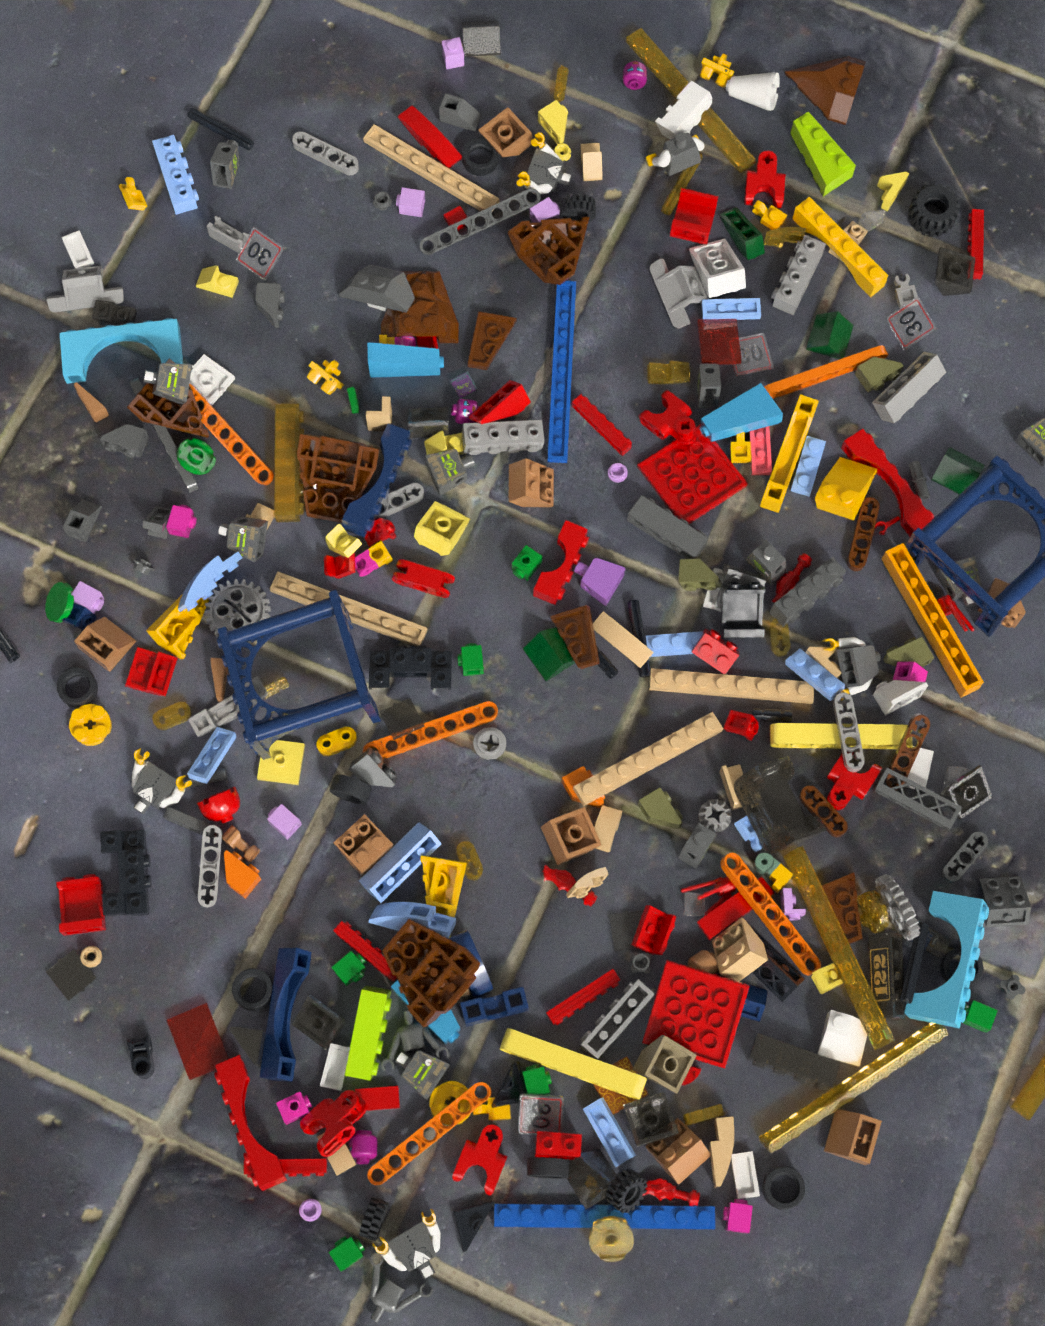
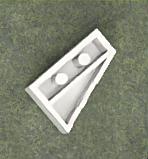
(686, 111)

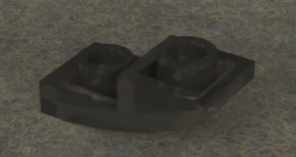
(113, 314)

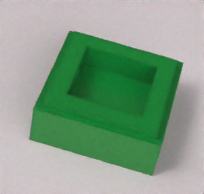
(353, 400)

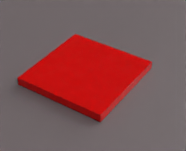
(692, 476)
(697, 1012)

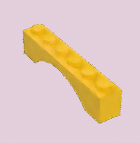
(860, 264)
(789, 453)

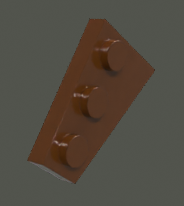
(578, 633)

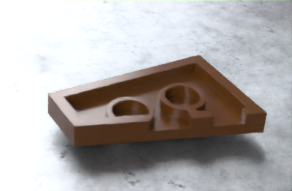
(488, 338)
(843, 900)

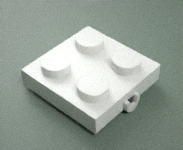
(210, 379)

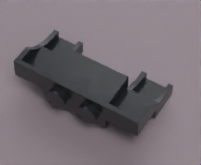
(410, 663)
(133, 873)

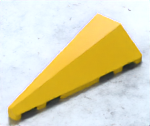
(175, 628)
(443, 883)

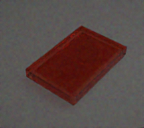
(719, 341)
(197, 1041)

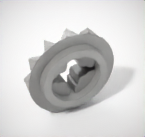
(483, 736)
(711, 823)

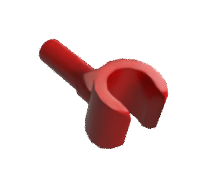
(886, 524)

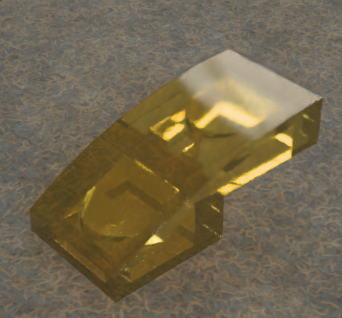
(789, 234)
(670, 373)

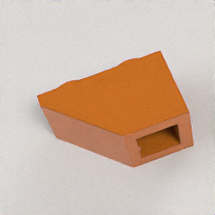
(575, 778)
(240, 876)

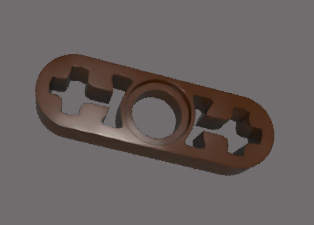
(832, 811)

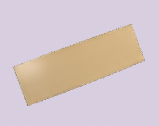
(622, 639)
(721, 1149)

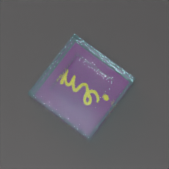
(463, 385)

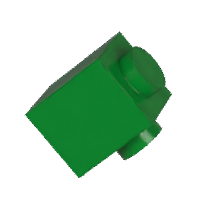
(526, 563)
(471, 659)
(350, 968)
(979, 1016)
(537, 1080)
(347, 1252)

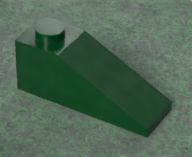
(744, 233)

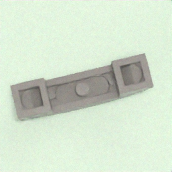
(223, 712)

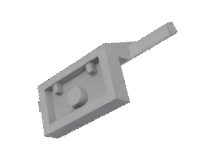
(82, 290)
(678, 290)

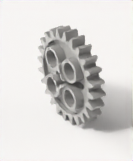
(250, 598)
(898, 907)

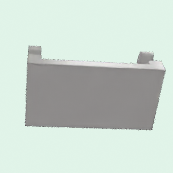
(227, 235)

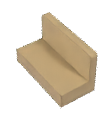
(379, 419)
(729, 776)

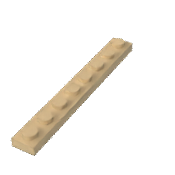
(429, 169)
(359, 613)
(731, 686)
(647, 759)

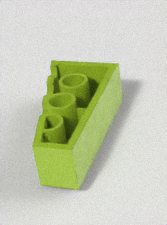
(821, 153)
(367, 1032)

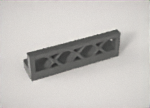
(913, 806)

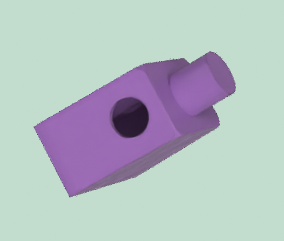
(600, 578)

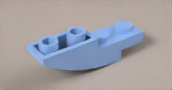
(204, 581)
(396, 914)

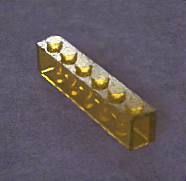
(287, 466)

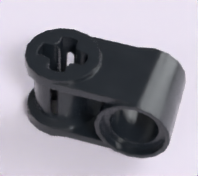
(141, 1052)

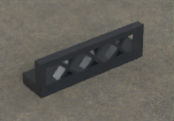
(780, 968)

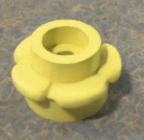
(563, 148)

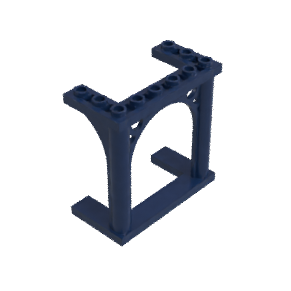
(991, 480)
(265, 732)

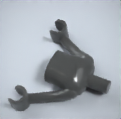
(412, 1040)
(389, 1294)

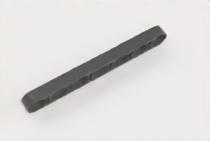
(489, 221)
(169, 446)

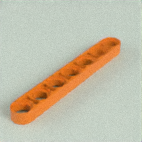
(823, 372)
(233, 438)
(441, 733)
(779, 919)
(419, 1138)

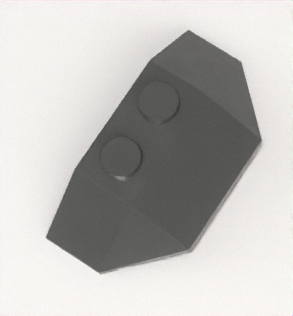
(380, 288)

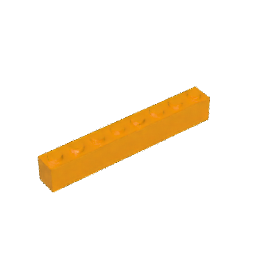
(932, 620)

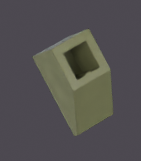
(876, 372)
(696, 574)
(913, 651)
(659, 811)

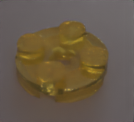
(873, 913)
(611, 1226)

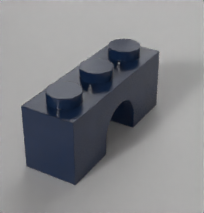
(496, 1007)

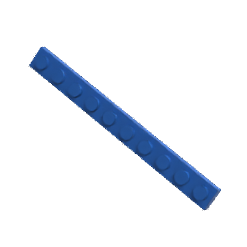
(561, 372)
(578, 1217)

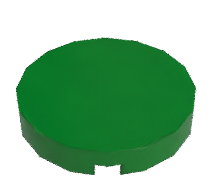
(196, 456)
(59, 602)

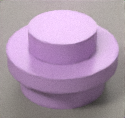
(617, 472)
(310, 1210)

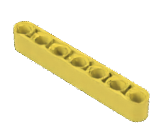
(826, 736)
(573, 1064)

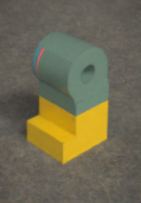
(774, 870)

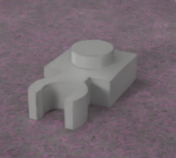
(904, 292)

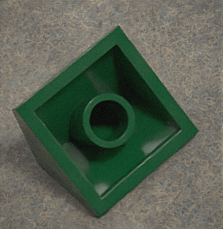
(830, 335)
(957, 471)
(549, 653)

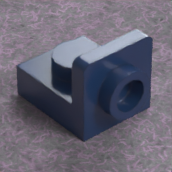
(80, 617)

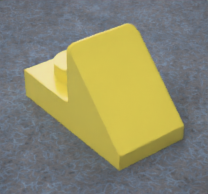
(892, 186)
(214, 281)
(442, 443)
(341, 542)
(826, 978)

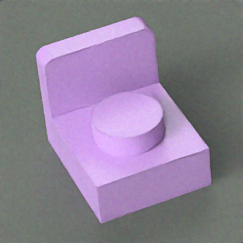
(788, 901)

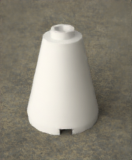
(755, 89)

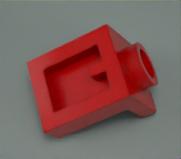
(381, 531)
(339, 566)
(741, 724)

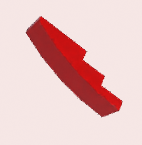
(430, 137)
(729, 912)

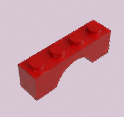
(551, 584)

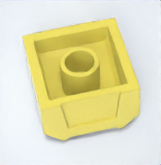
(440, 528)

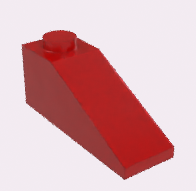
(504, 403)

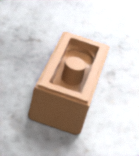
(93, 406)
(219, 677)

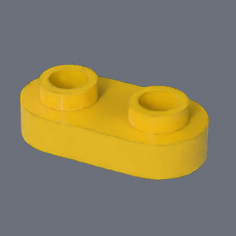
(337, 744)

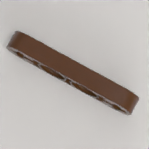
(861, 533)
(903, 750)

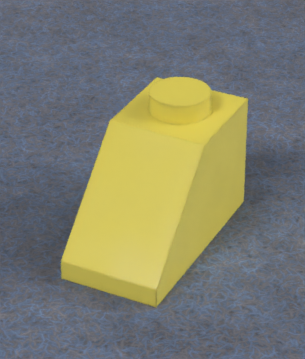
(554, 121)

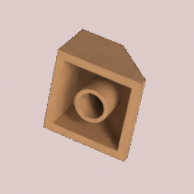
(507, 134)
(570, 835)

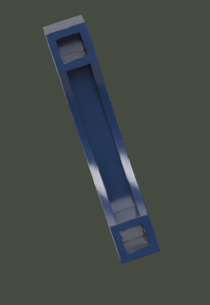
(360, 513)
(278, 1057)

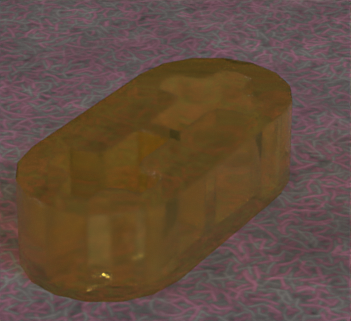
(774, 639)
(173, 720)
(473, 858)
(703, 1115)

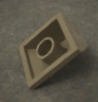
(665, 1063)

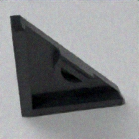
(511, 1087)
(469, 1222)

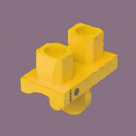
(710, 67)
(318, 372)

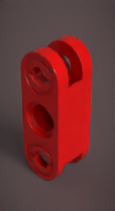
(422, 578)

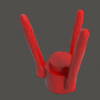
(949, 607)
(723, 887)

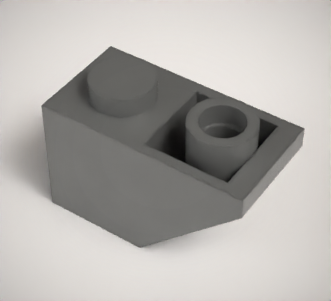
(459, 113)
(269, 300)
(127, 440)
(81, 520)
(372, 770)

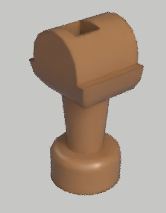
(234, 839)

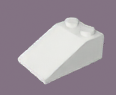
(718, 268)

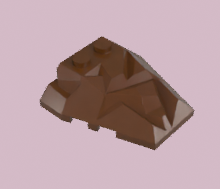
(429, 313)
(333, 474)
(429, 970)

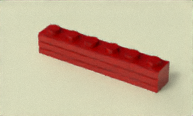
(976, 240)
(602, 425)
(364, 948)
(582, 997)
(297, 1166)

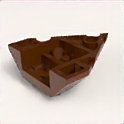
(830, 85)
(550, 247)
(167, 413)

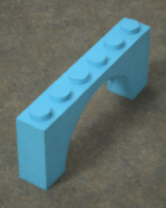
(81, 346)
(947, 1002)

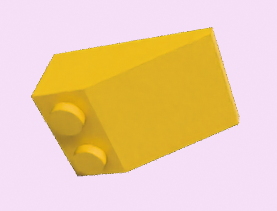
(845, 488)

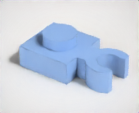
(747, 832)

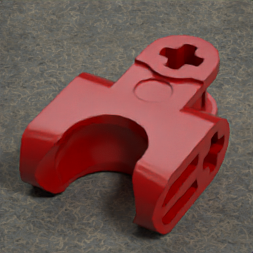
(765, 180)
(672, 422)
(849, 783)
(338, 1120)
(484, 1155)

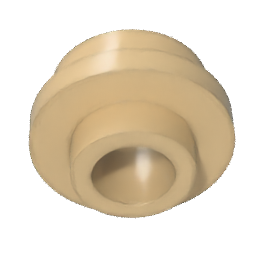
(91, 950)

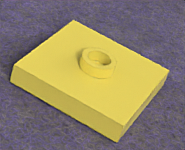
(284, 763)

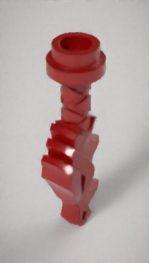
(790, 579)
(565, 881)
(662, 1189)

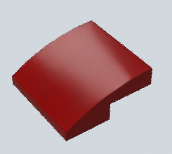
(151, 672)

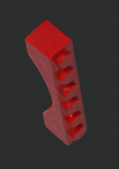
(863, 450)
(235, 1081)

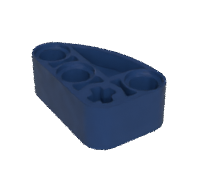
(482, 983)

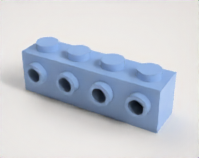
(175, 174)
(399, 862)

